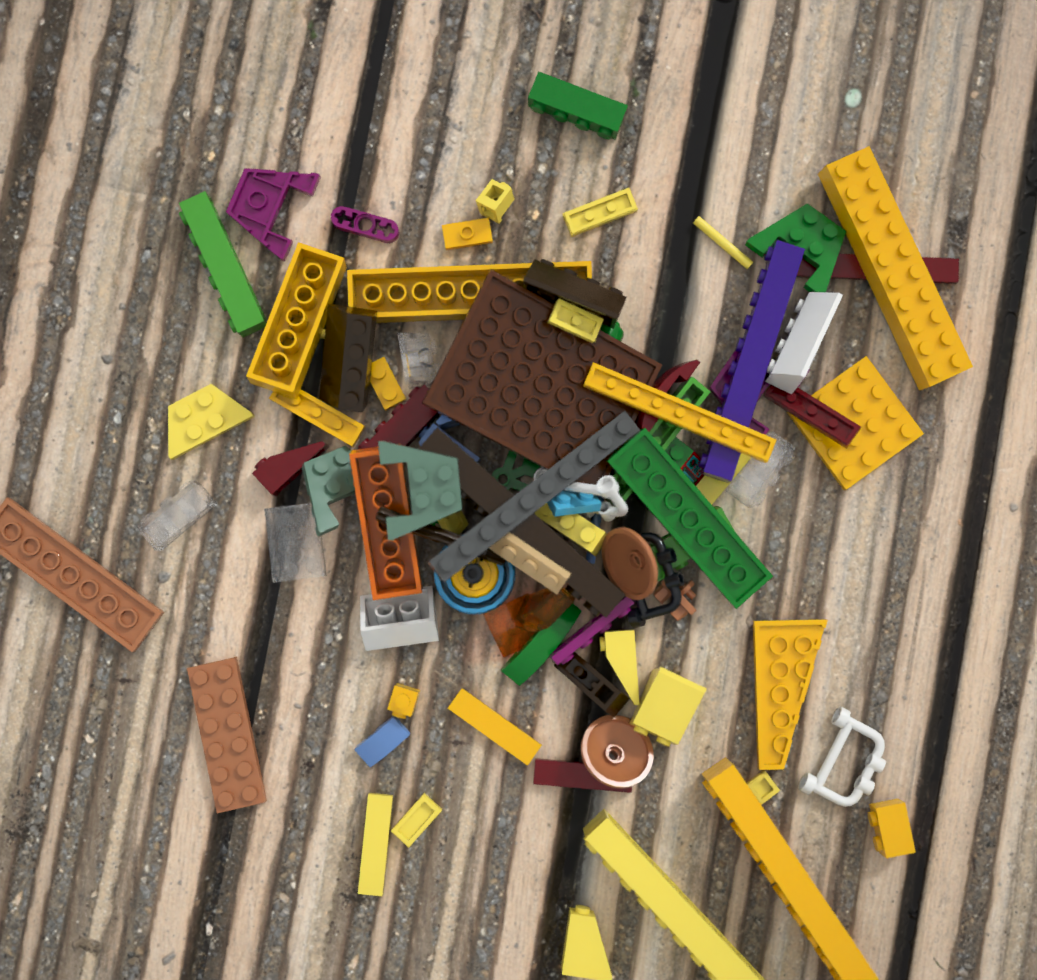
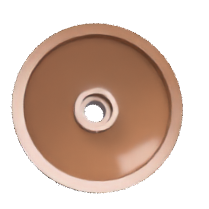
(630, 563)
(616, 737)

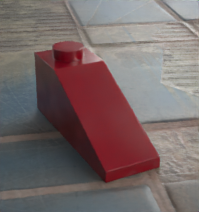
(283, 468)

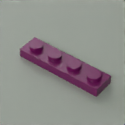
(584, 635)

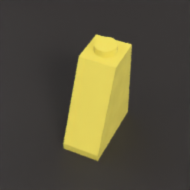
(583, 946)

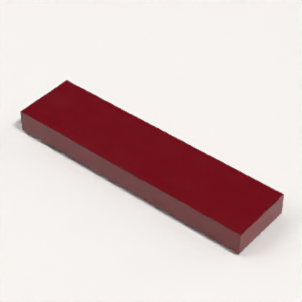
(815, 414)
(568, 774)

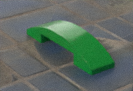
(540, 647)

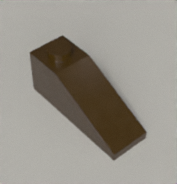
(593, 684)

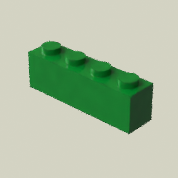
(576, 106)

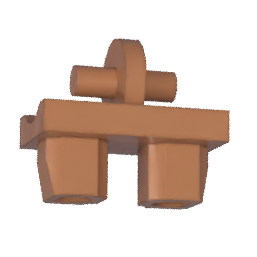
(662, 593)

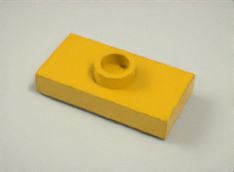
(467, 233)

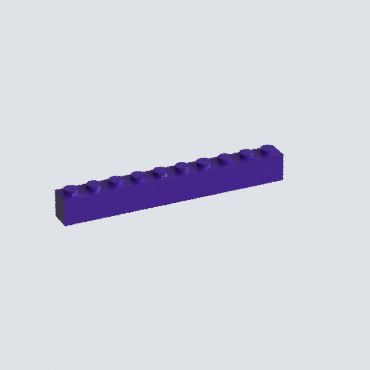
(754, 352)

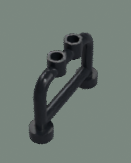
(673, 581)

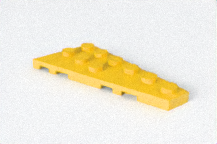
(782, 675)

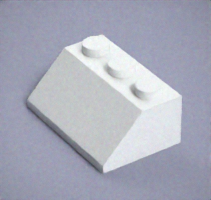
(398, 620)

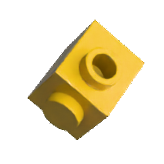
(403, 701)

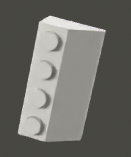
(802, 340)

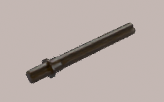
(439, 535)

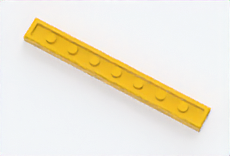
(679, 413)

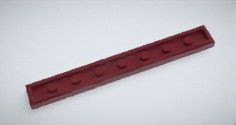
(848, 267)

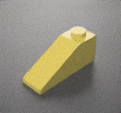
(621, 654)

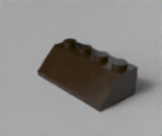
(586, 294)
(347, 357)

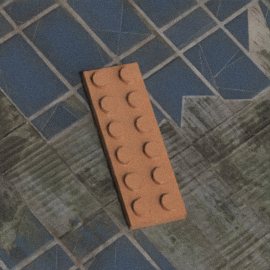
(226, 735)

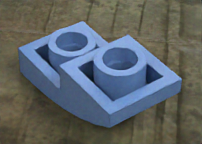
(382, 741)

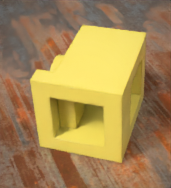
(495, 200)

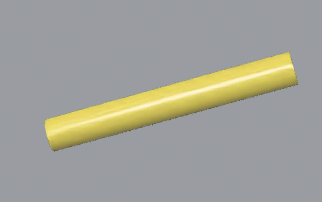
(723, 242)

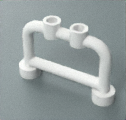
(605, 487)
(874, 762)

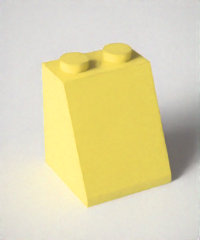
(666, 706)

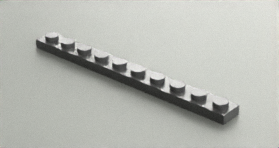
(533, 497)

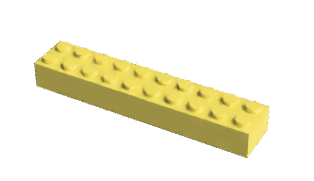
(666, 900)

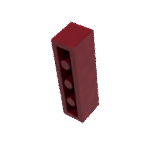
(406, 422)

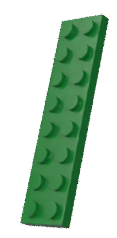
(689, 518)

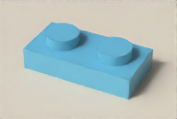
(573, 503)

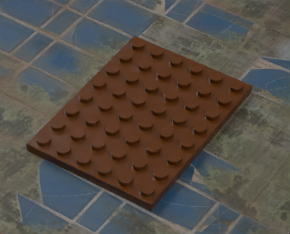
(526, 378)

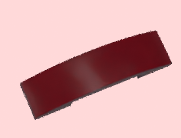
(676, 374)

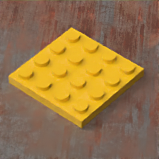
(869, 402)

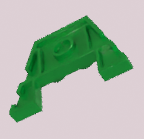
(810, 231)

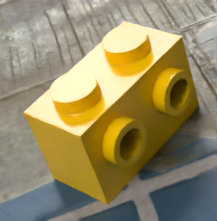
(891, 828)

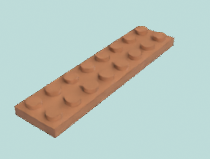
(75, 577)

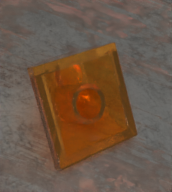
(506, 629)

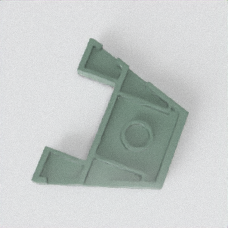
(328, 481)
(432, 483)

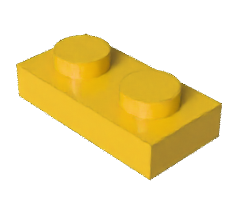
(386, 384)

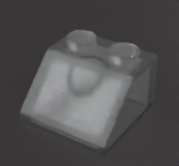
(418, 359)

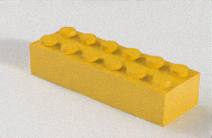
(296, 320)

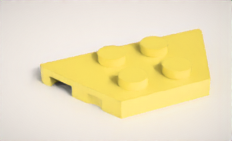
(201, 419)

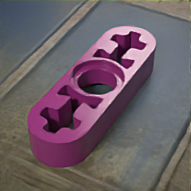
(347, 225)

